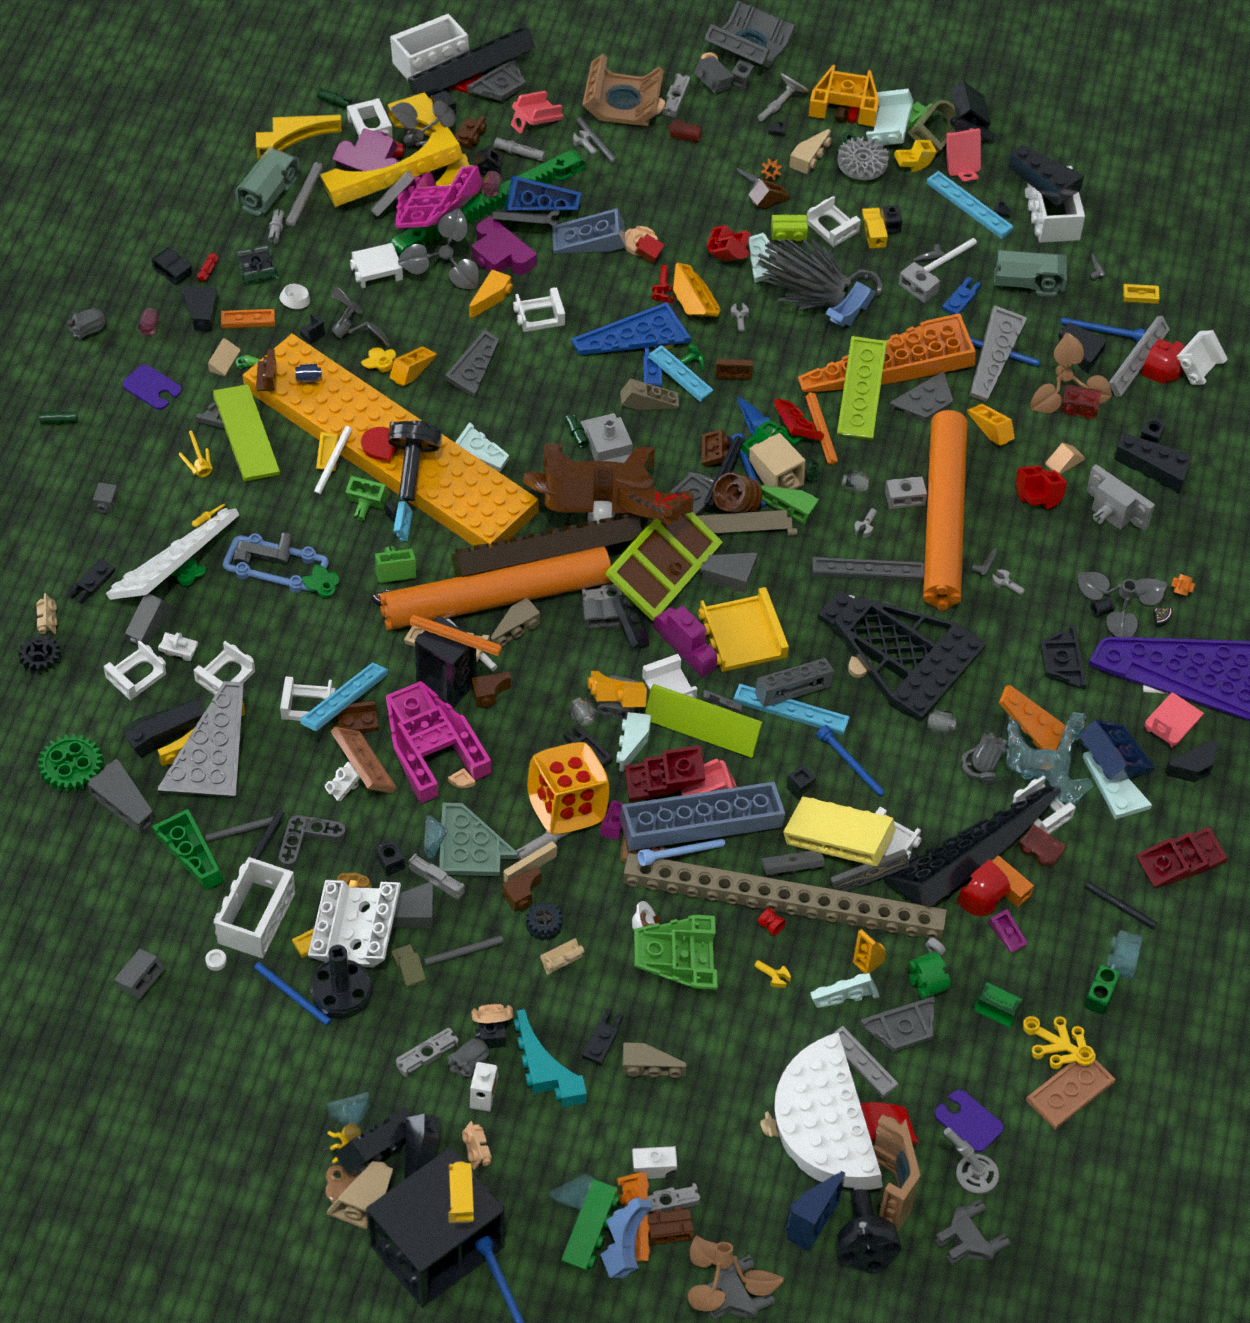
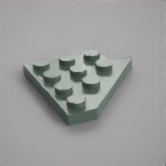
(470, 844)

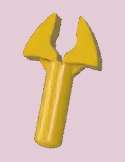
(775, 974)

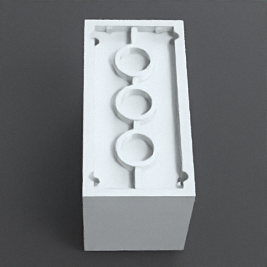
(428, 45)
(1057, 227)
(267, 875)

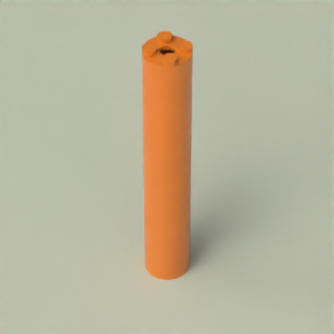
(945, 510)
(496, 587)

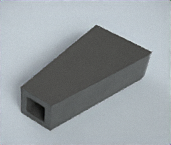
(120, 795)

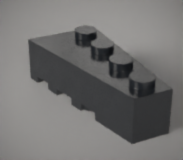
(1045, 174)

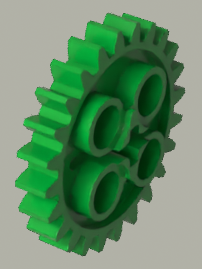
(70, 762)

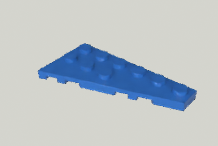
(645, 329)

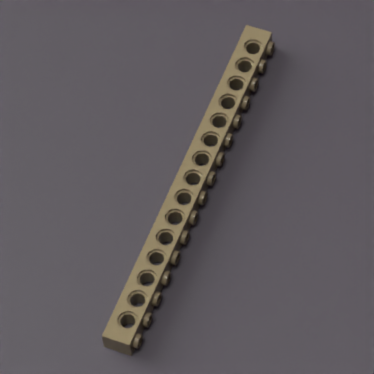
(792, 891)

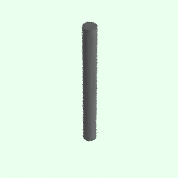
(596, 140)
(239, 829)
(463, 950)

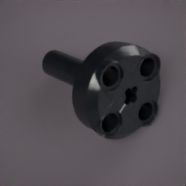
(413, 438)
(341, 986)
(867, 1240)

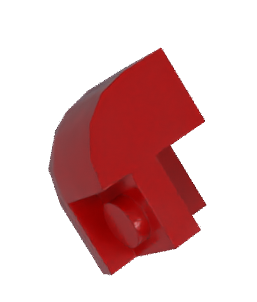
(727, 245)
(1163, 363)
(1040, 486)
(984, 890)

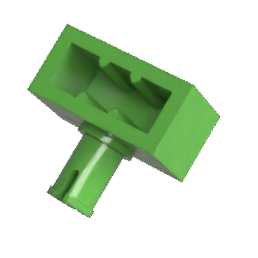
(367, 495)
(395, 565)

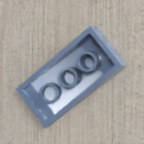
(590, 234)

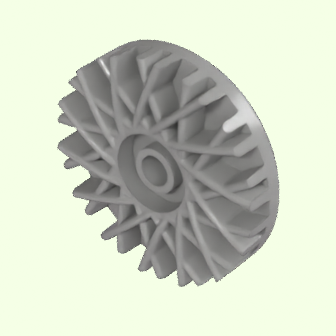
(862, 159)

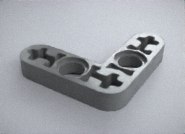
(305, 830)

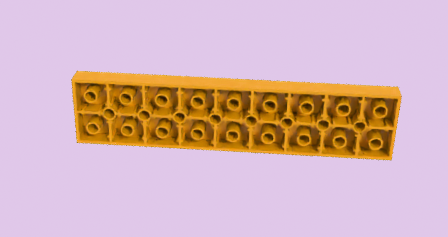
(451, 481)

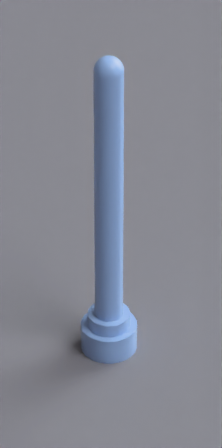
(647, 856)

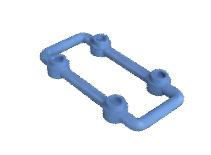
(243, 570)

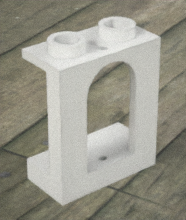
(366, 110)
(847, 227)
(551, 301)
(231, 653)
(143, 654)
(291, 689)
(1062, 812)

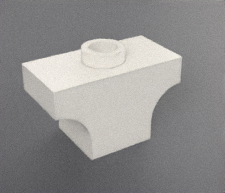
(654, 1161)

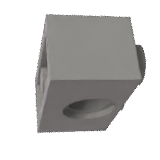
(919, 282)
(905, 492)

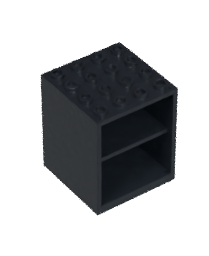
(414, 1233)

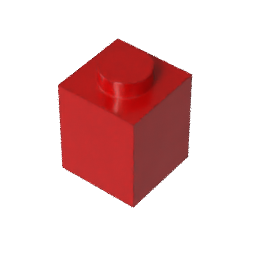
(648, 248)

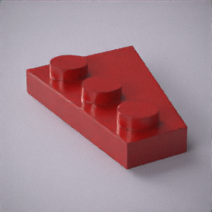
(794, 420)

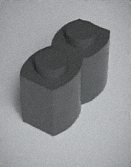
(600, 614)

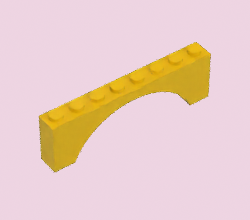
(423, 106)
(348, 186)

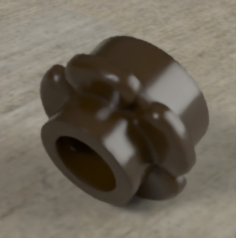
(841, 114)

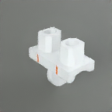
(178, 646)
(345, 780)

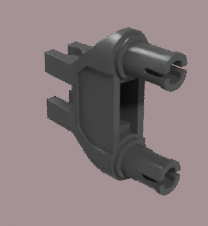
(968, 1238)
(736, 1298)

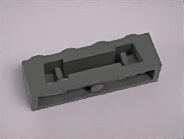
(794, 682)

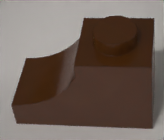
(768, 193)
(488, 687)
(518, 890)

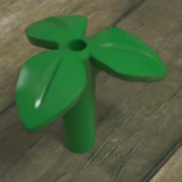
(695, 354)

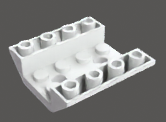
(344, 923)

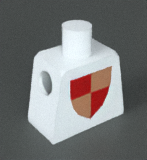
(484, 1081)

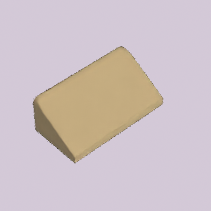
(223, 358)

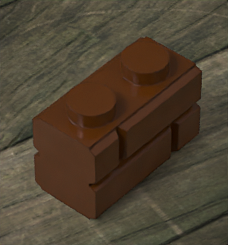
(670, 1226)

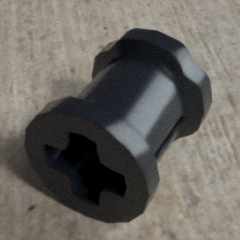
(1102, 606)

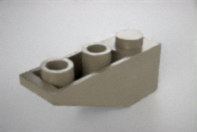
(647, 396)
(517, 621)
(647, 1060)

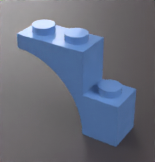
(847, 310)
(624, 1224)

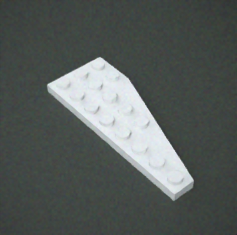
(158, 568)

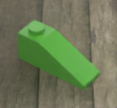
(796, 502)

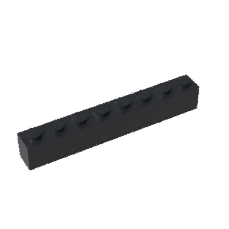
(472, 62)

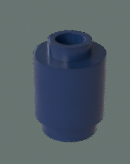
(308, 373)

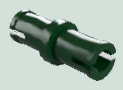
(334, 98)
(57, 417)
(576, 430)

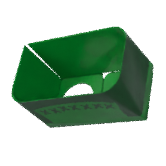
(998, 1004)
(1101, 1005)

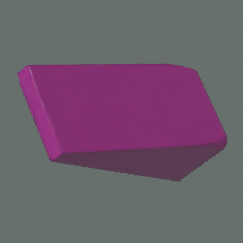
(611, 824)
(1007, 931)

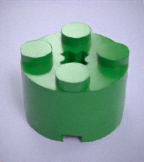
(928, 974)

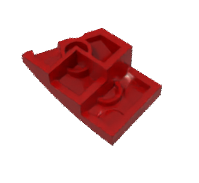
(873, 1111)

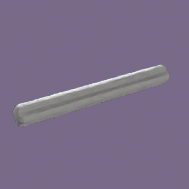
(304, 194)

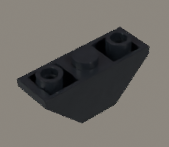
(1194, 763)

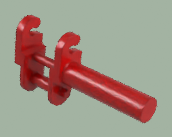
(663, 287)

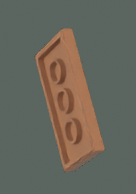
(363, 759)
(1069, 1091)

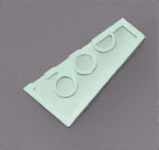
(1121, 796)

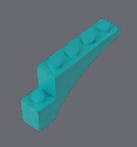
(544, 1070)

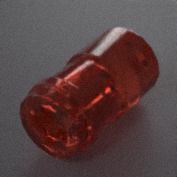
(683, 130)

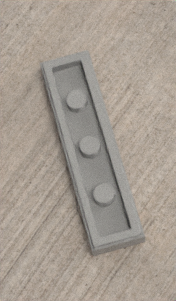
(866, 1065)

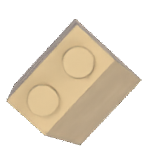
(778, 463)
(361, 1193)

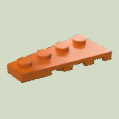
(1034, 720)
(636, 1187)

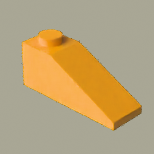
(490, 293)
(411, 365)
(993, 424)
(868, 953)

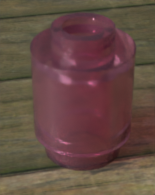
(491, 184)
(148, 321)

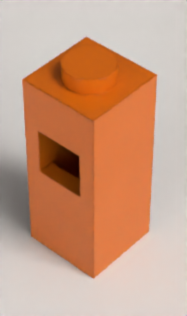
(1020, 887)

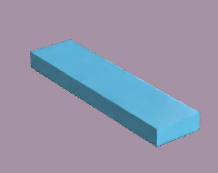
(681, 373)

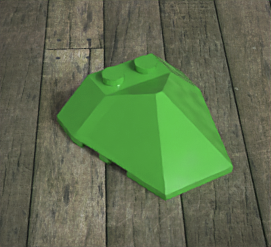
(679, 950)

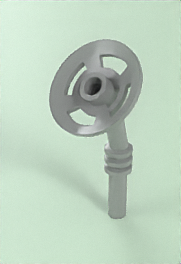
(791, 87)
(977, 1170)

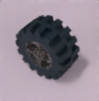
(550, 917)

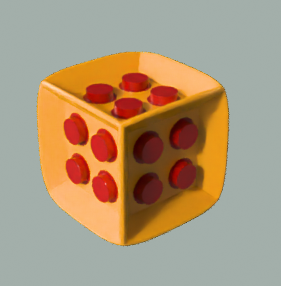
(568, 788)

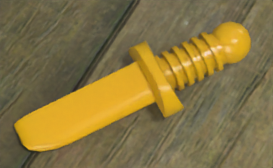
(206, 516)

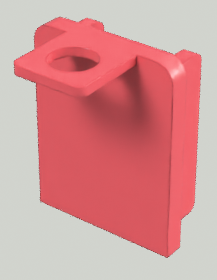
(535, 110)
(964, 153)
(1173, 719)
(717, 778)

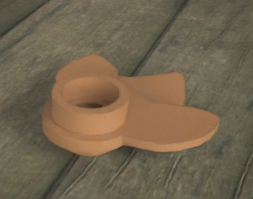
(337, 1186)

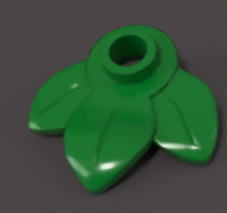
(188, 572)
(321, 581)

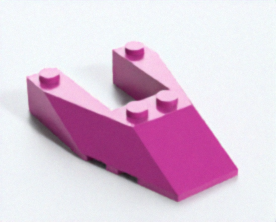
(425, 204)
(425, 725)

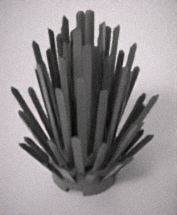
(817, 280)

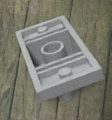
(607, 438)
(1117, 501)

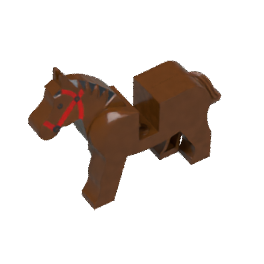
(574, 485)

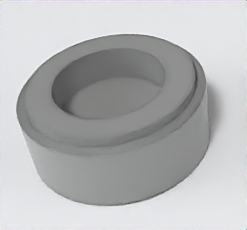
(935, 946)

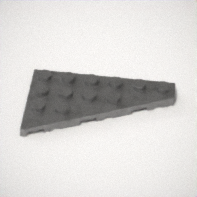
(211, 754)

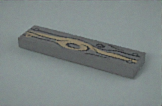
(868, 873)

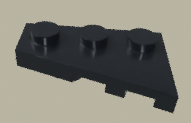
(632, 621)

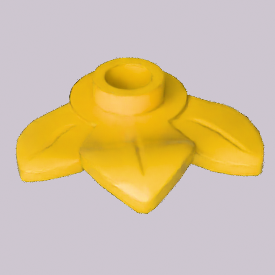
(379, 359)

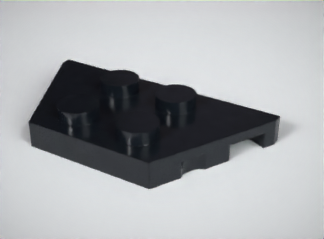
(1063, 658)

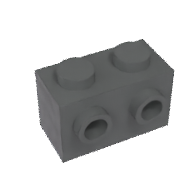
(713, 74)
(139, 974)

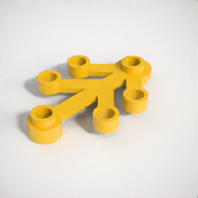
(1060, 1043)

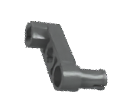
(246, 550)

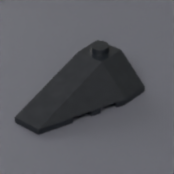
(159, 727)
(421, 1141)

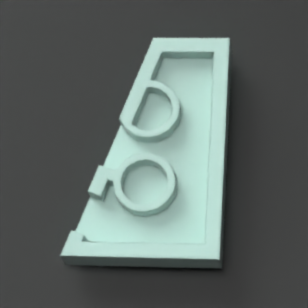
(757, 245)
(482, 448)
(845, 989)

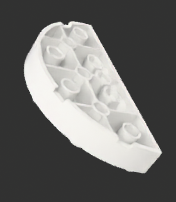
(823, 1117)

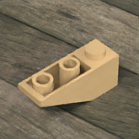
(807, 153)

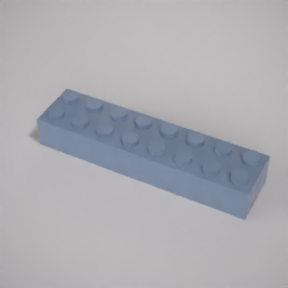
(701, 816)

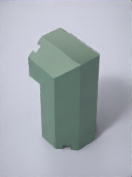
(267, 180)
(1031, 270)

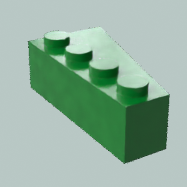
(187, 845)
(591, 1226)

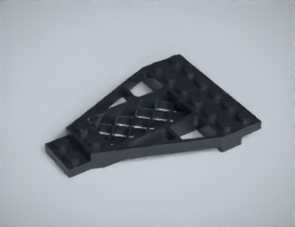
(936, 669)

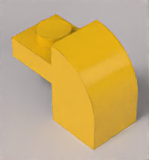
(918, 157)

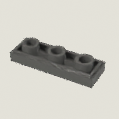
(792, 862)

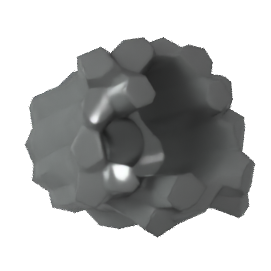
(86, 322)
(988, 753)
(466, 1057)

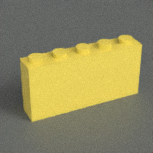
(839, 831)

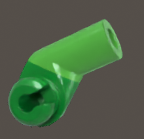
(246, 361)

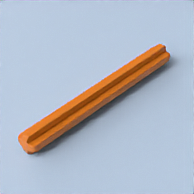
(820, 425)
(456, 635)

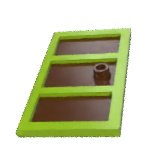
(662, 561)

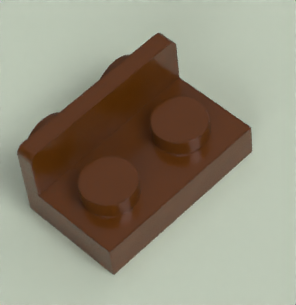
(470, 132)
(734, 369)
(266, 372)
(714, 447)
(359, 717)

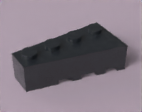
(1154, 460)
(373, 1143)

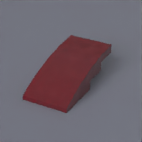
(665, 773)
(1181, 857)

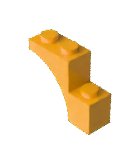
(608, 689)

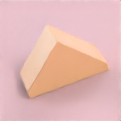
(1064, 458)

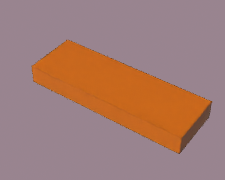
(248, 318)

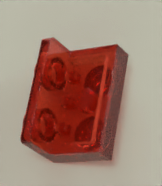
(1081, 401)
(1043, 845)

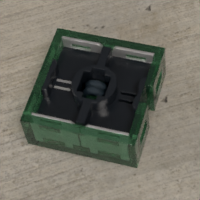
(256, 264)

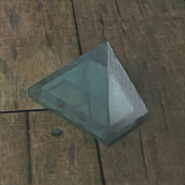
(434, 836)
(349, 1109)
(573, 1192)

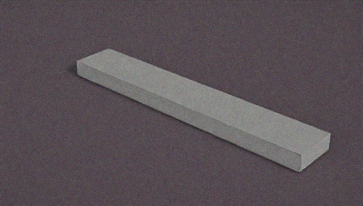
(1137, 357)

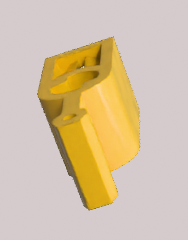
(874, 228)

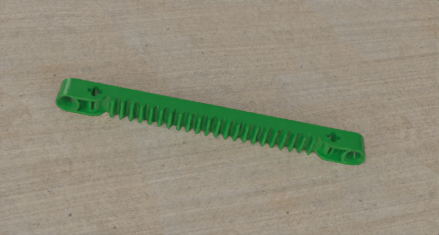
(566, 163)

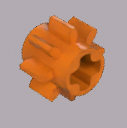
(773, 165)
(1183, 584)

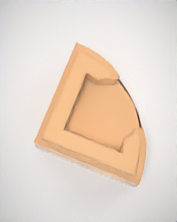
(461, 779)

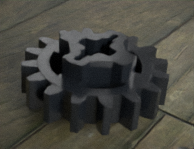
(39, 653)

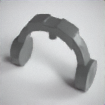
(867, 274)
(985, 777)

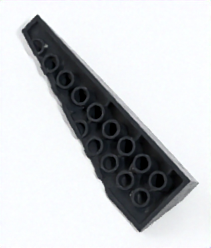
(959, 857)

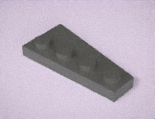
(472, 365)

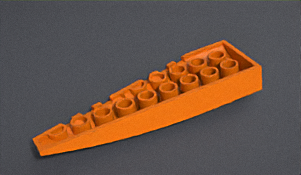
(917, 353)

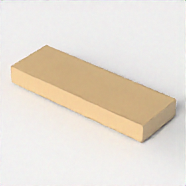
(533, 860)

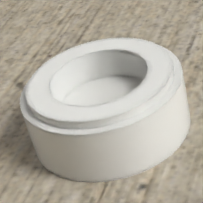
(216, 960)

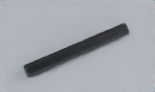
(725, 467)

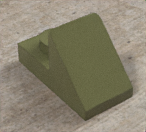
(408, 965)

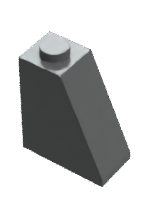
(730, 570)
(148, 619)
(415, 908)

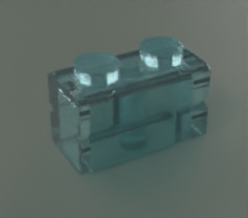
(1125, 953)

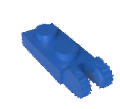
(961, 297)
(651, 370)

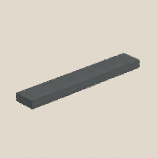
(868, 569)

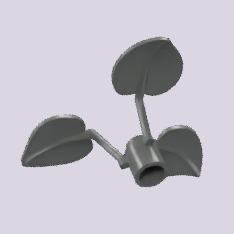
(407, 117)
(454, 226)
(344, 325)
(1122, 624)

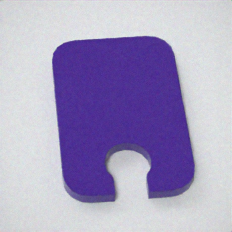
(148, 384)
(971, 1123)

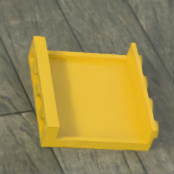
(744, 631)

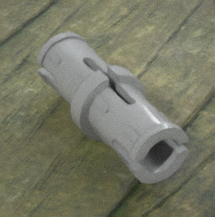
(276, 226)

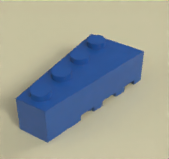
(534, 195)

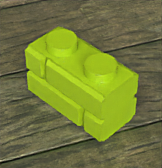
(789, 226)

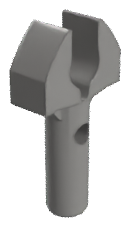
(585, 137)
(740, 316)
(865, 524)
(1005, 581)

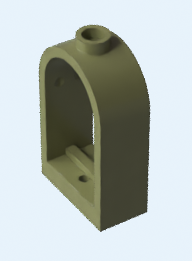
(920, 132)

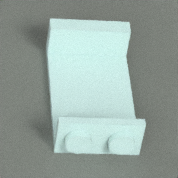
(892, 117)

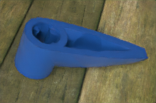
(751, 415)

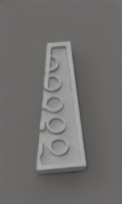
(998, 341)

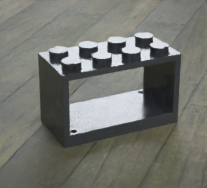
(445, 664)

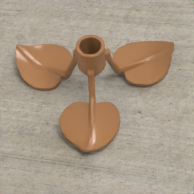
(1066, 352)
(705, 1253)

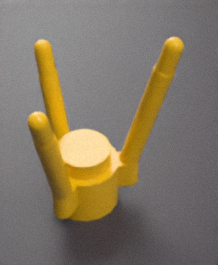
(201, 467)

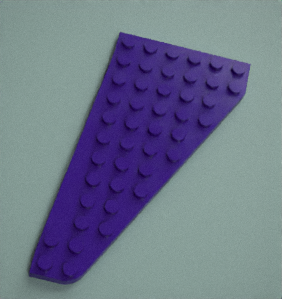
(1194, 669)

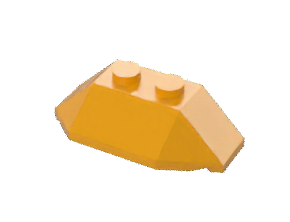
(694, 293)

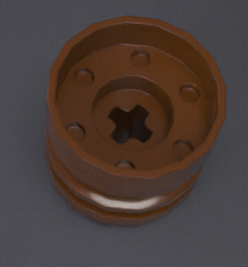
(737, 493)

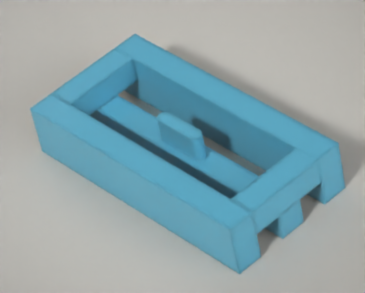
(403, 521)

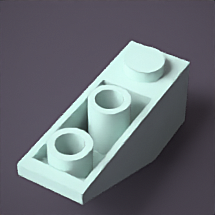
(634, 739)

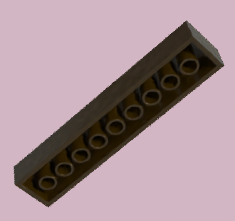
(544, 546)

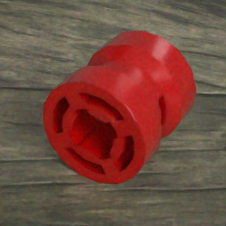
(771, 921)

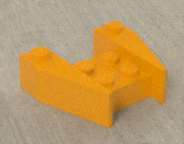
(846, 90)

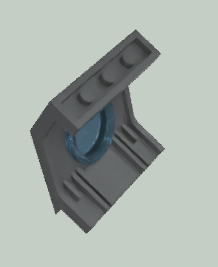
(752, 35)

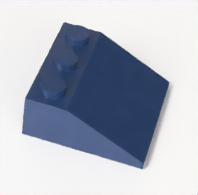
(1115, 750)
(813, 1211)

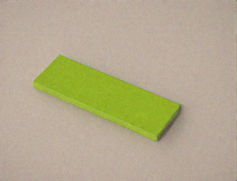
(861, 388)
(246, 432)
(703, 720)

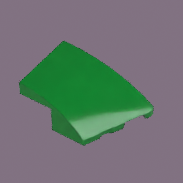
(767, 430)

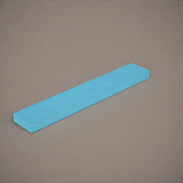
(970, 204)
(344, 696)
(794, 710)

